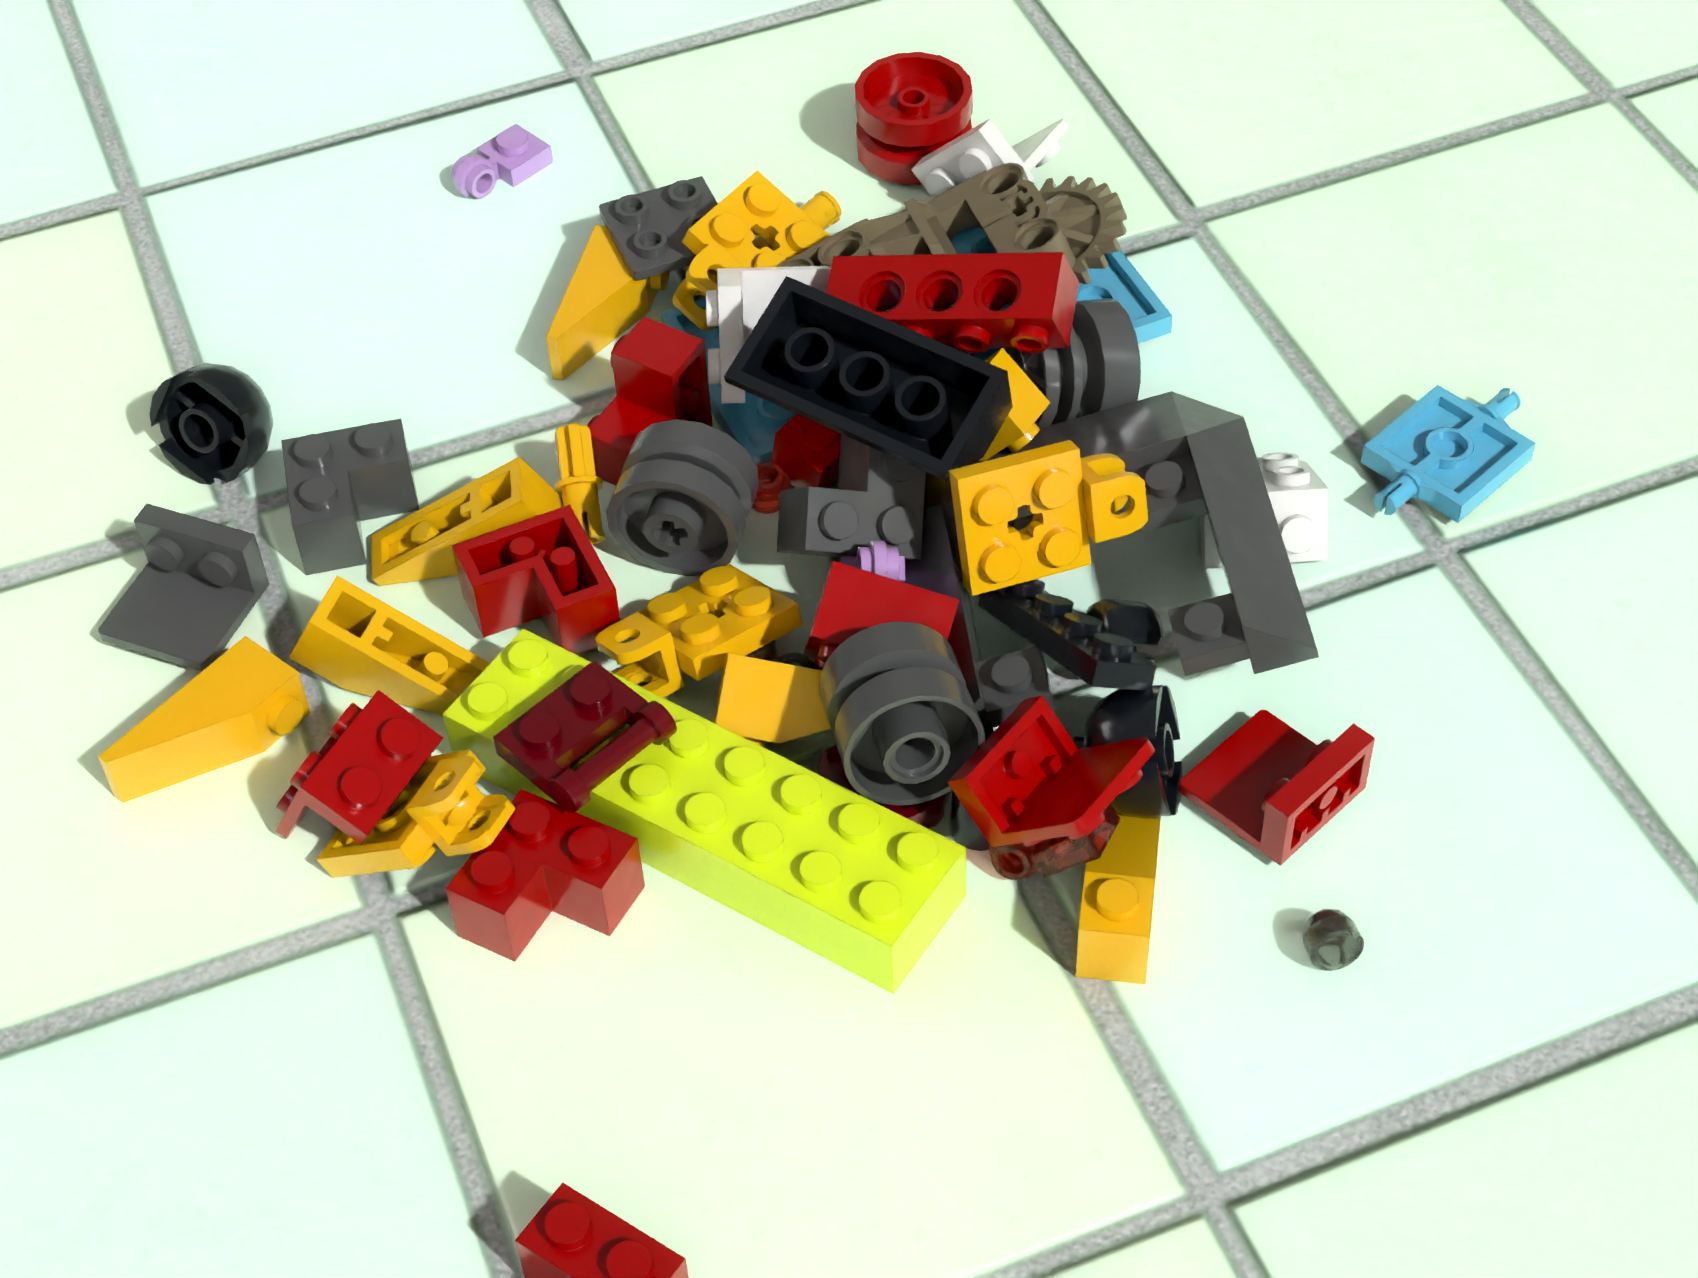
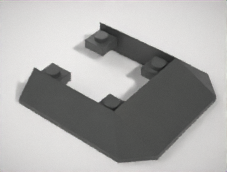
(1192, 466)

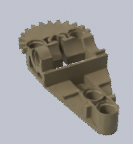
(1008, 209)

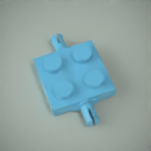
(1448, 452)

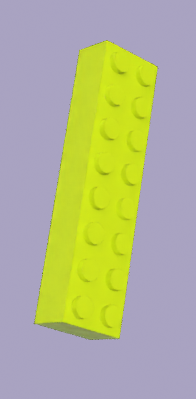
(742, 824)

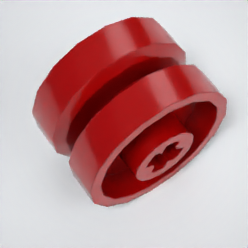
(909, 110)

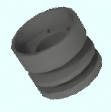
(1094, 372)

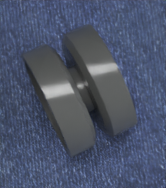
(683, 497)

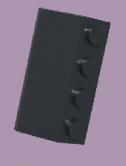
(873, 380)

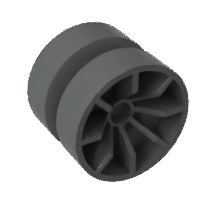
(899, 712)

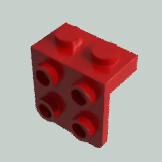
(359, 768)
(1036, 782)

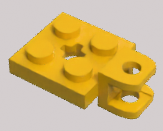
(726, 237)
(1068, 506)
(697, 628)
(434, 810)

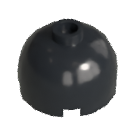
(212, 422)
(1134, 715)

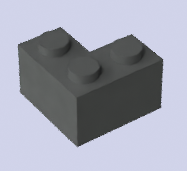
(344, 480)
(873, 502)

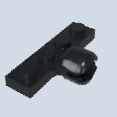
(1089, 644)

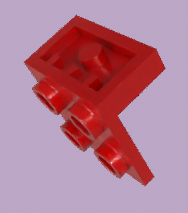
(1279, 784)

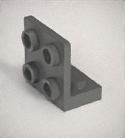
(653, 224)
(190, 592)

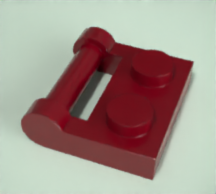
(574, 723)

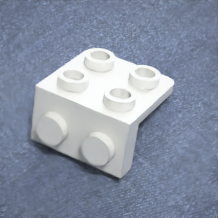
(983, 150)
(738, 307)
(1299, 506)

